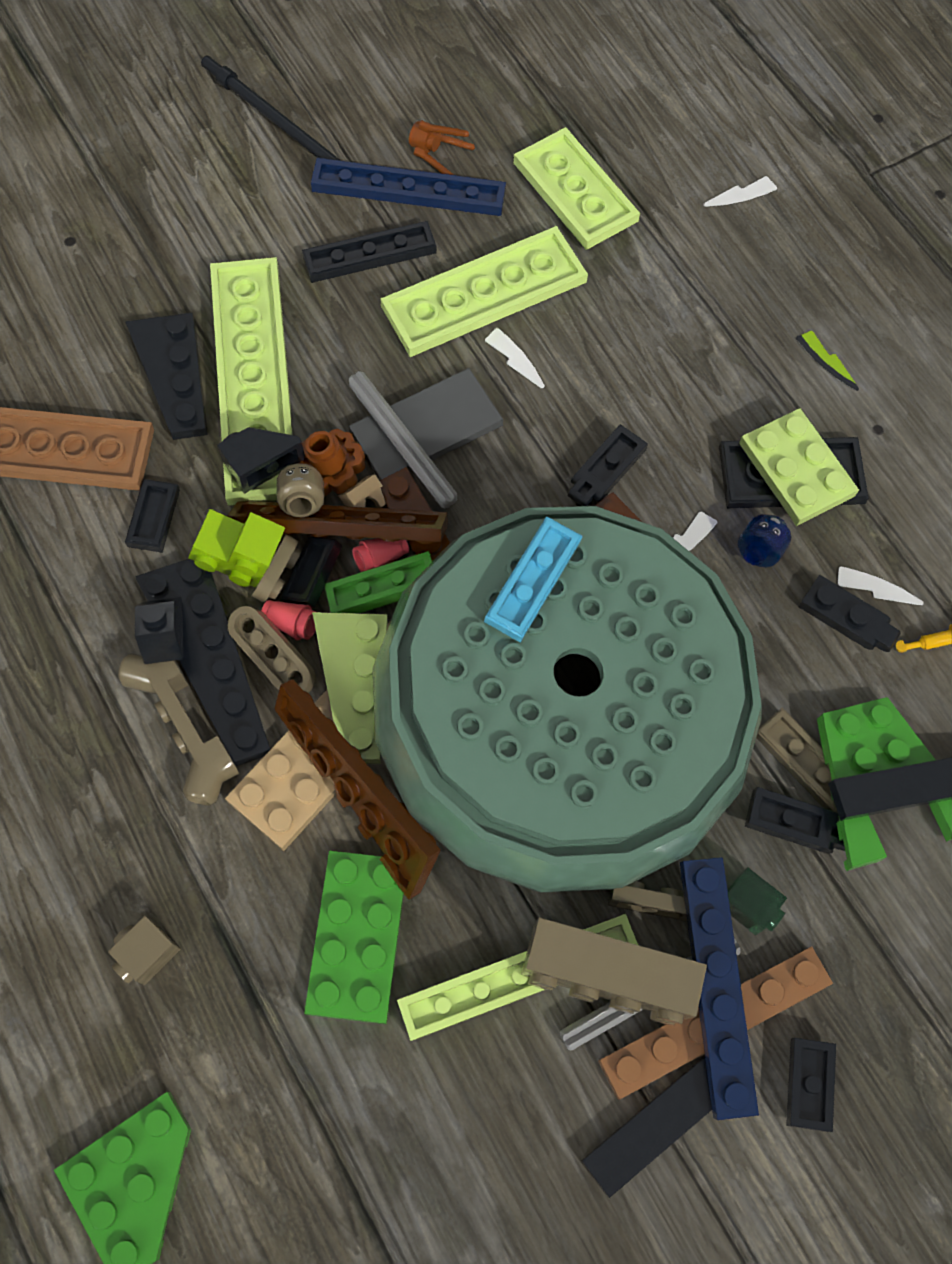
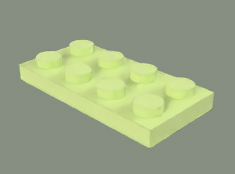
(576, 188)

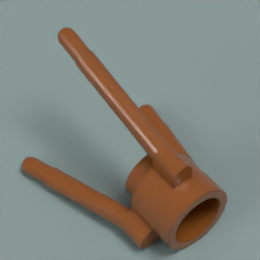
(427, 138)

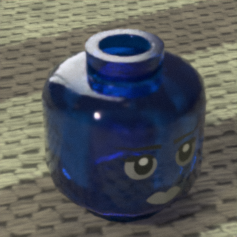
(764, 540)

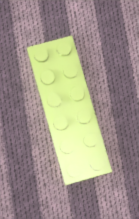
(483, 291)

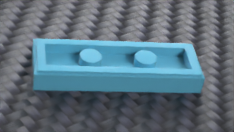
(533, 579)

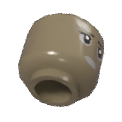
(300, 490)

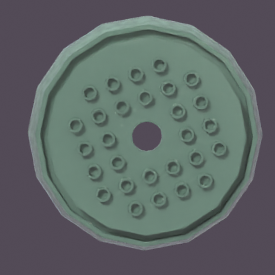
(554, 781)

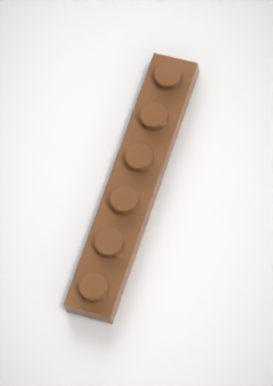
(679, 1044)

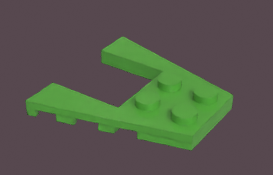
(866, 741)

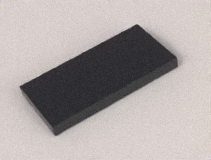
(747, 488)

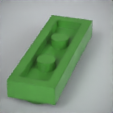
(375, 586)

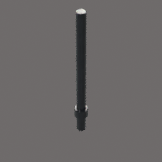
(229, 80)

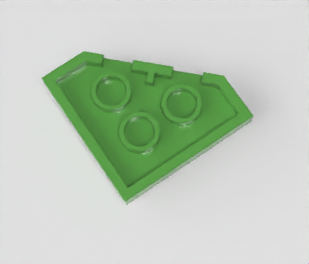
(129, 1182)

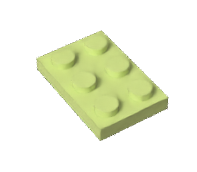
(798, 466)

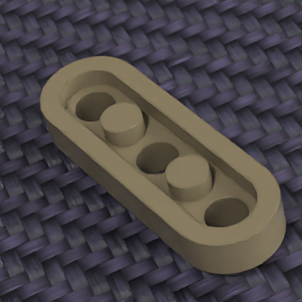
(259, 645)

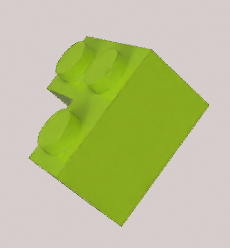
(236, 547)

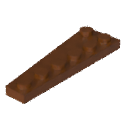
(406, 846)

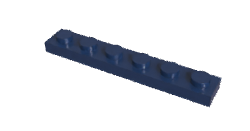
(408, 186)
(721, 996)

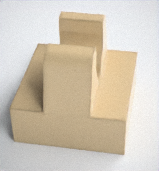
(366, 488)

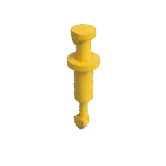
(928, 641)

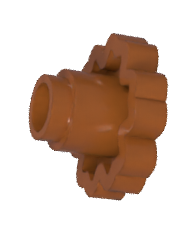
(336, 459)

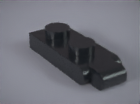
(606, 466)
(849, 615)
(793, 821)

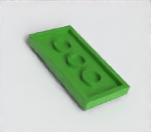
(355, 940)

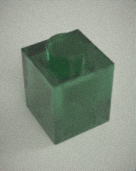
(755, 902)

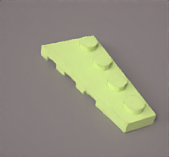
(348, 653)

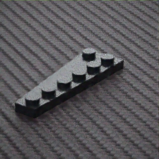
(211, 657)

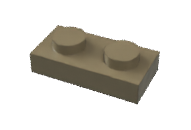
(634, 897)

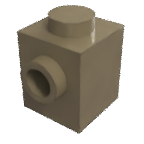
(142, 951)

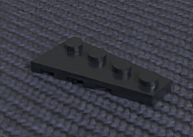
(173, 368)

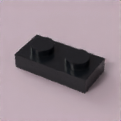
(811, 1085)

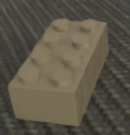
(614, 971)

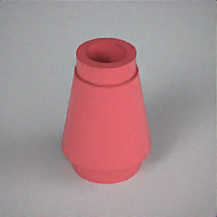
(376, 553)
(291, 618)

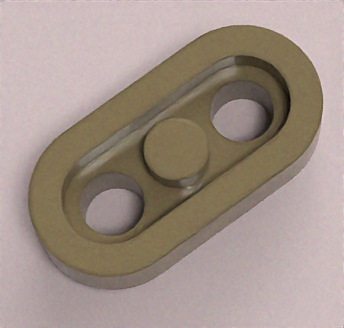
(270, 583)

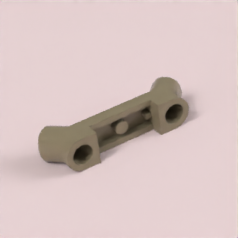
(210, 760)

